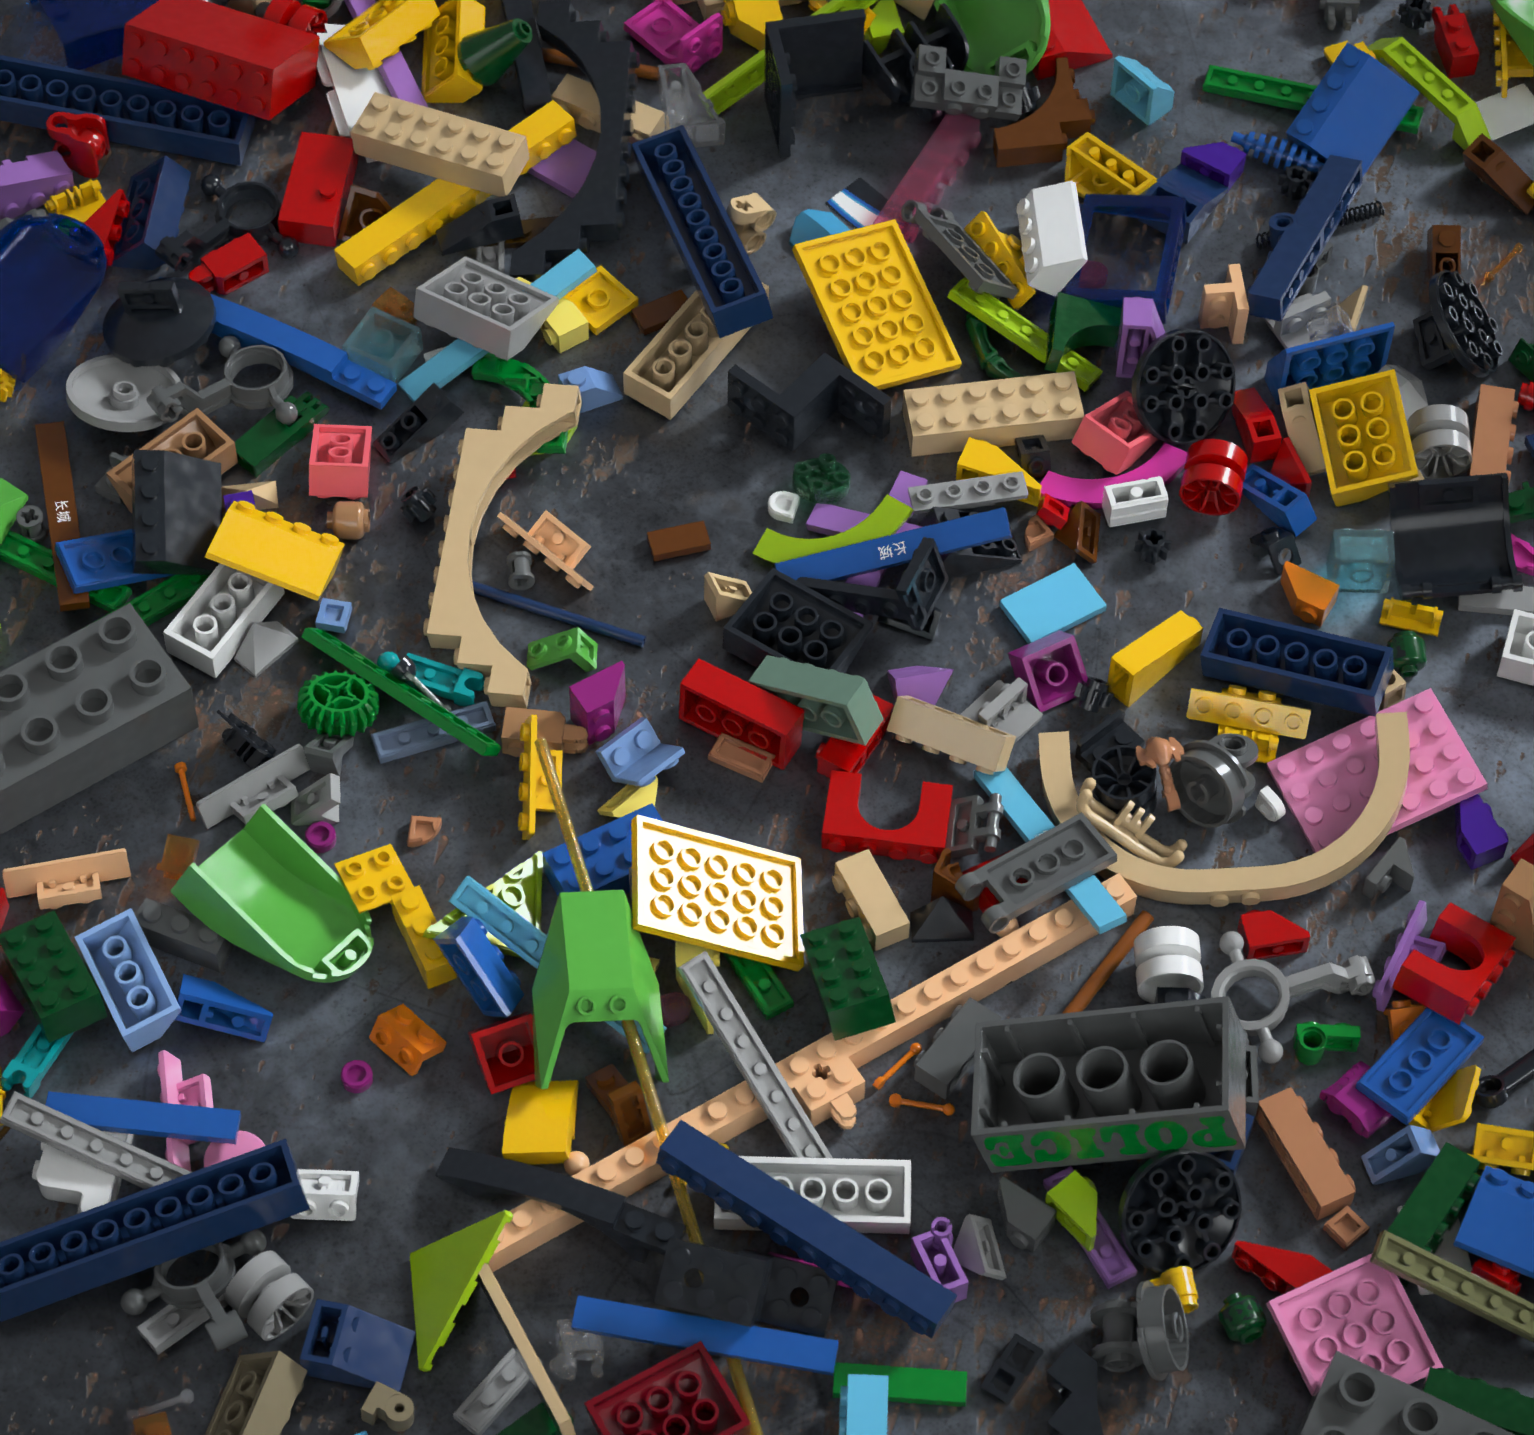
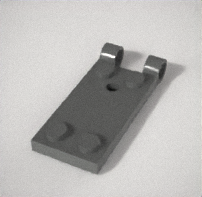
(960, 249)
(1047, 863)

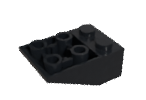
(976, 558)

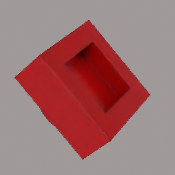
(1052, 511)

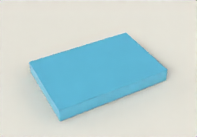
(1053, 604)

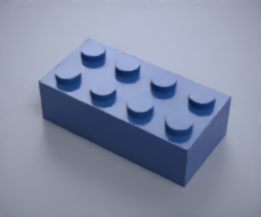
(605, 854)

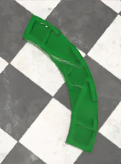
(524, 381)

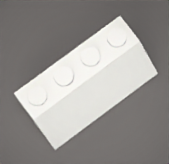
(1051, 236)

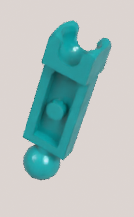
(440, 678)
(33, 1062)

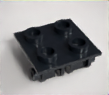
(245, 742)

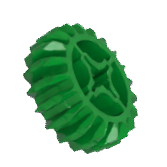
(338, 703)

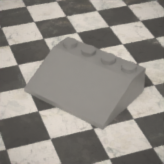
(483, 307)

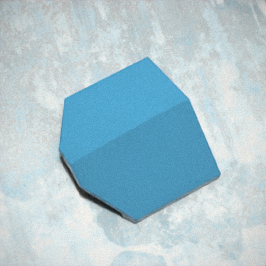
(815, 224)

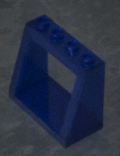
(1157, 208)

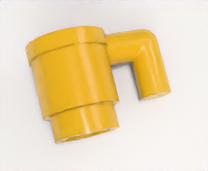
(1182, 1280)

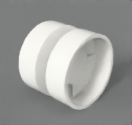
(1167, 959)

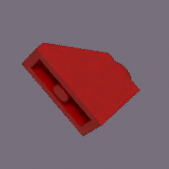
(1271, 935)

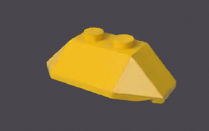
(1103, 170)

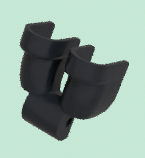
(895, 65)

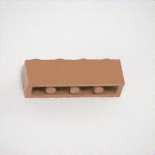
(1493, 431)
(1305, 1153)

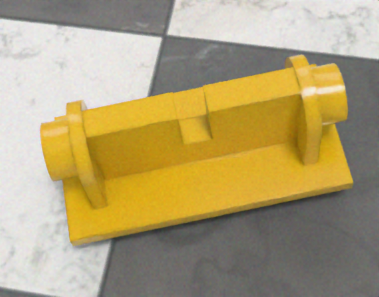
(1411, 617)

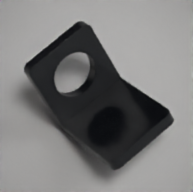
(1274, 541)

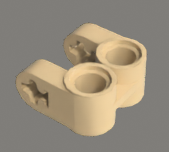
(750, 218)

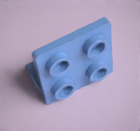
(637, 755)

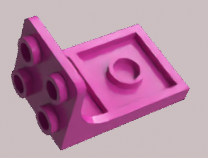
(675, 35)

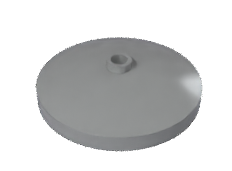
(116, 393)

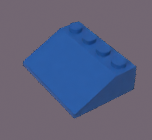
(1352, 109)
(1330, 359)
(1500, 1222)

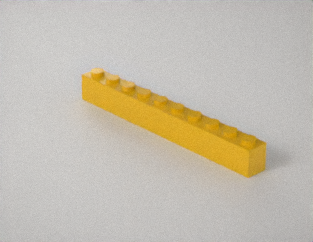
(442, 203)

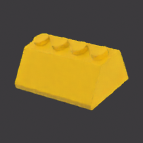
(381, 31)
(442, 72)

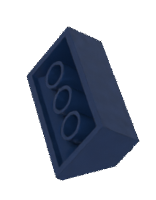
(155, 212)

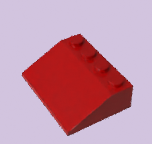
(1071, 36)

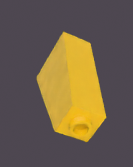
(1152, 657)

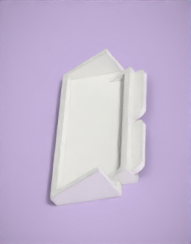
(350, 86)

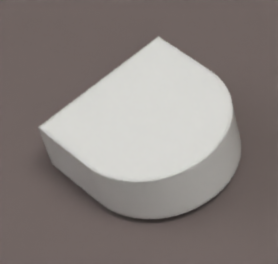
(783, 506)
(1270, 804)

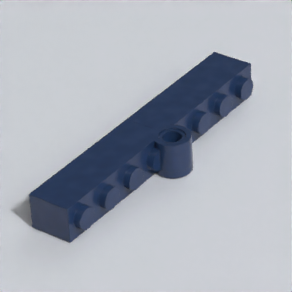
(1302, 237)

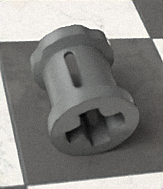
(26, 520)
(520, 570)

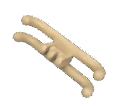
(1128, 828)

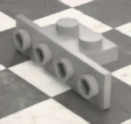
(968, 492)
(263, 785)

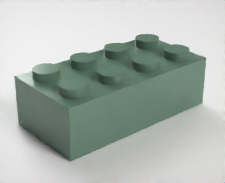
(831, 700)

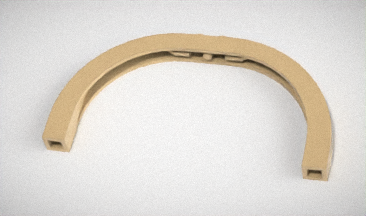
(1256, 883)

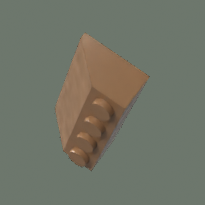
(191, 436)

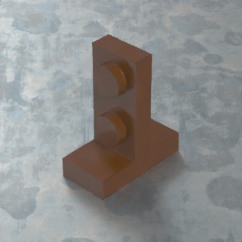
(622, 1102)

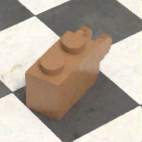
(550, 725)

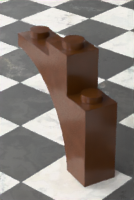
(1046, 131)

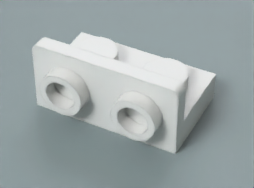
(329, 1194)

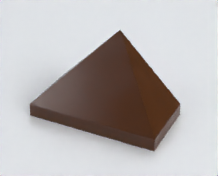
(1081, 531)

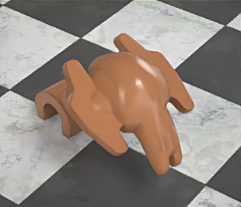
(1160, 753)

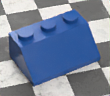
(480, 967)

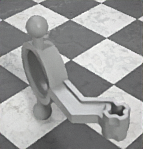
(1352, 976)

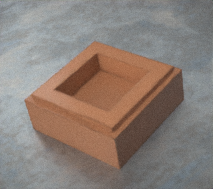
(1346, 1228)

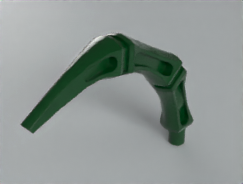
(987, 355)

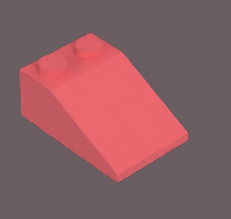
(1113, 435)
(340, 461)

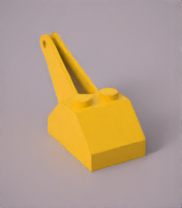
(748, 18)

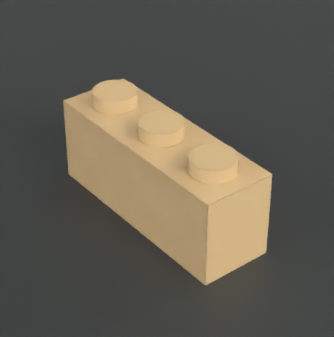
(871, 899)

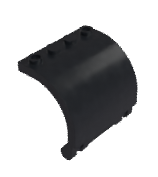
(1452, 536)

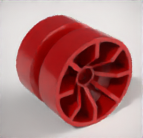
(294, 15)
(1213, 477)

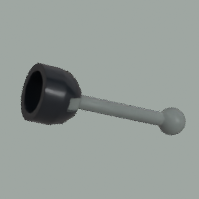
(406, 671)

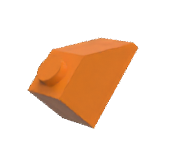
(1308, 593)

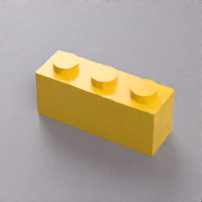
(413, 918)

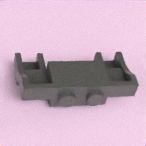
(965, 91)

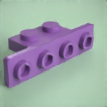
(1403, 947)

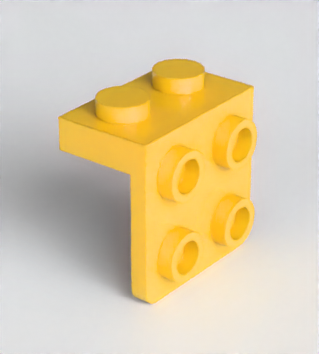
(1451, 1103)

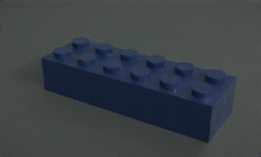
(1297, 661)

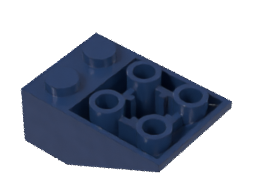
(1200, 192)
(355, 1347)

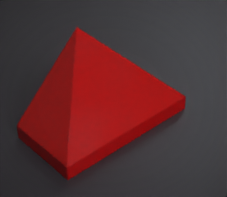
(1290, 467)

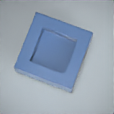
(333, 615)

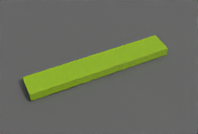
(1020, 331)

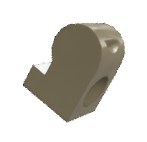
(388, 1406)

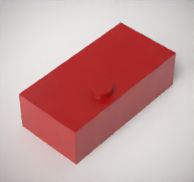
(318, 189)
(731, 705)

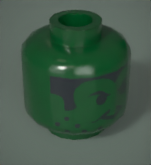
(1408, 653)
(1242, 1318)

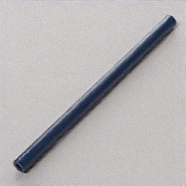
(559, 614)

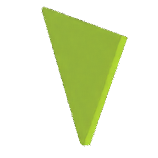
(518, 889)
(445, 1279)

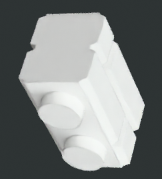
(1135, 501)

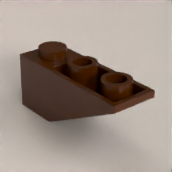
(1499, 172)
(1443, 248)

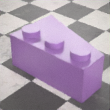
(32, 182)
(1137, 330)

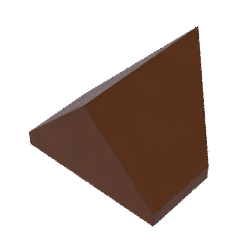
(361, 210)
(944, 880)

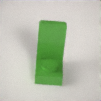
(562, 646)

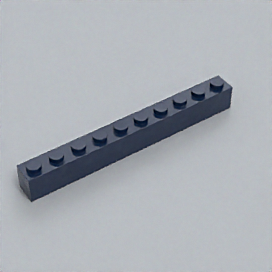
(806, 1229)

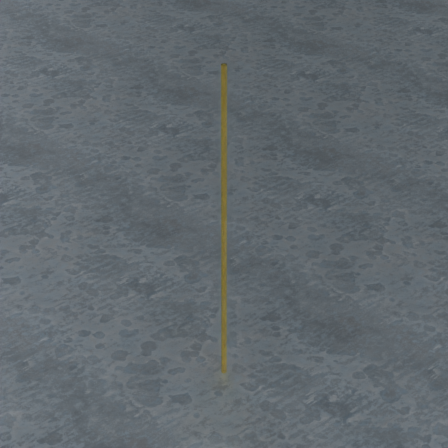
(640, 1063)

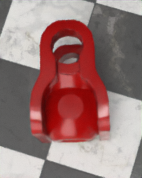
(84, 138)

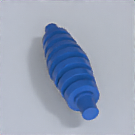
(1279, 153)

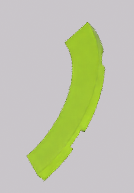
(882, 522)

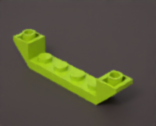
(1434, 86)

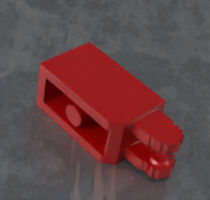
(1455, 42)
(231, 266)

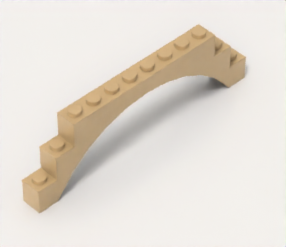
(483, 467)

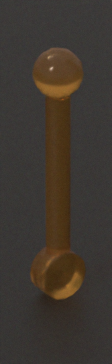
(1490, 275)

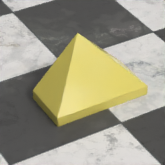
(629, 800)

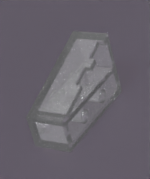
(687, 106)

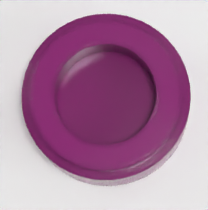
(320, 837)
(356, 1076)

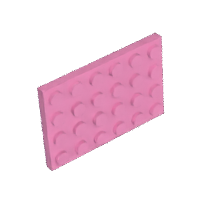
(1335, 775)

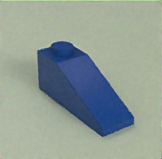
(1278, 500)
(220, 1009)

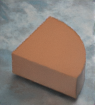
(1037, 533)
(423, 830)

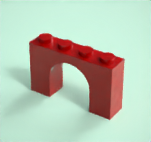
(919, 840)
(1450, 990)

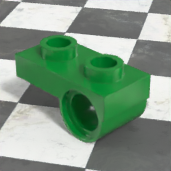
(1326, 1038)

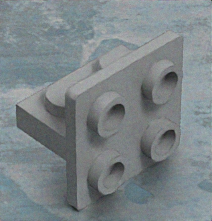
(1293, 329)
(1005, 708)

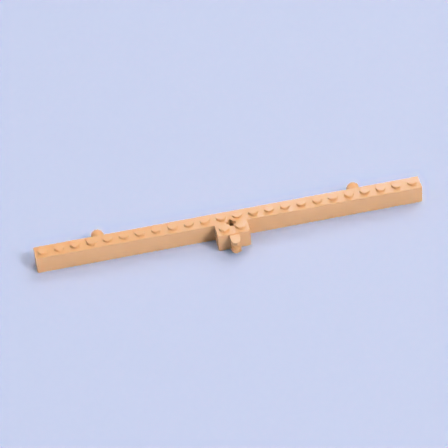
(826, 1071)

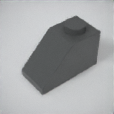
(1024, 1216)

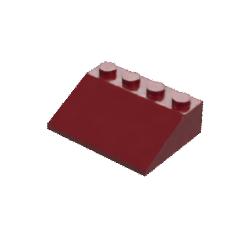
(671, 1398)

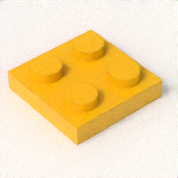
(602, 300)

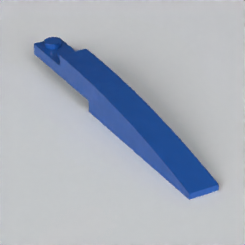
(302, 352)

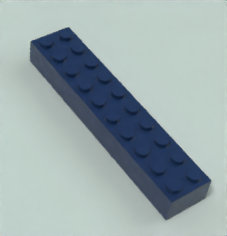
(132, 109)
(702, 231)
(149, 1228)

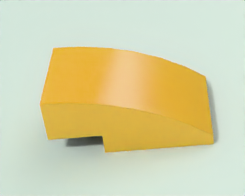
(541, 1123)

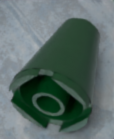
(493, 50)

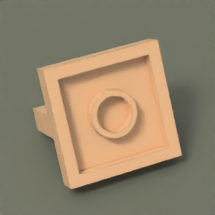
(1226, 305)

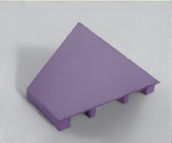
(919, 682)

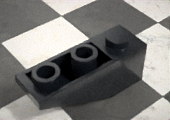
(483, 225)
(418, 424)

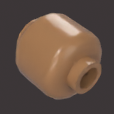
(349, 520)

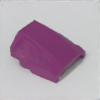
(1346, 1100)

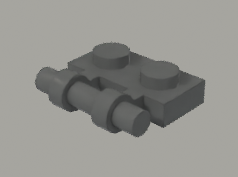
(965, 825)

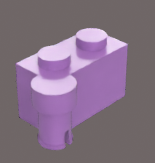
(936, 1259)

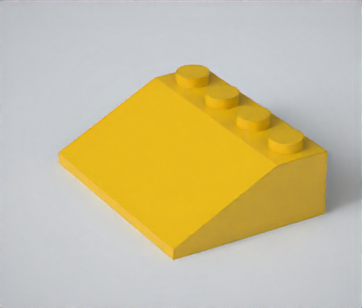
(1363, 436)
(276, 550)

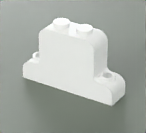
(76, 1181)

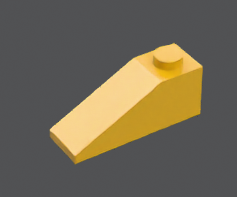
(984, 459)

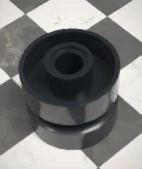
(1123, 779)

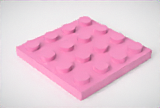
(1358, 1314)

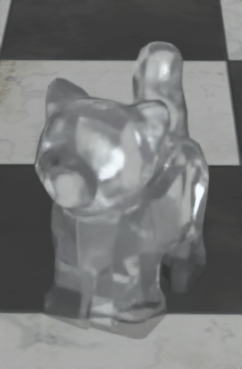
(576, 1346)

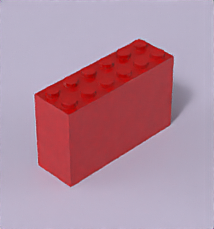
(221, 56)

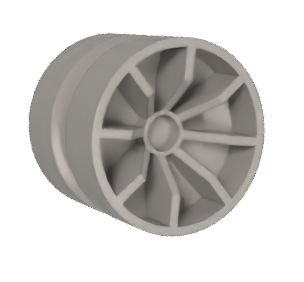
(1440, 441)
(268, 1295)

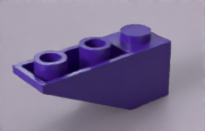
(1477, 833)

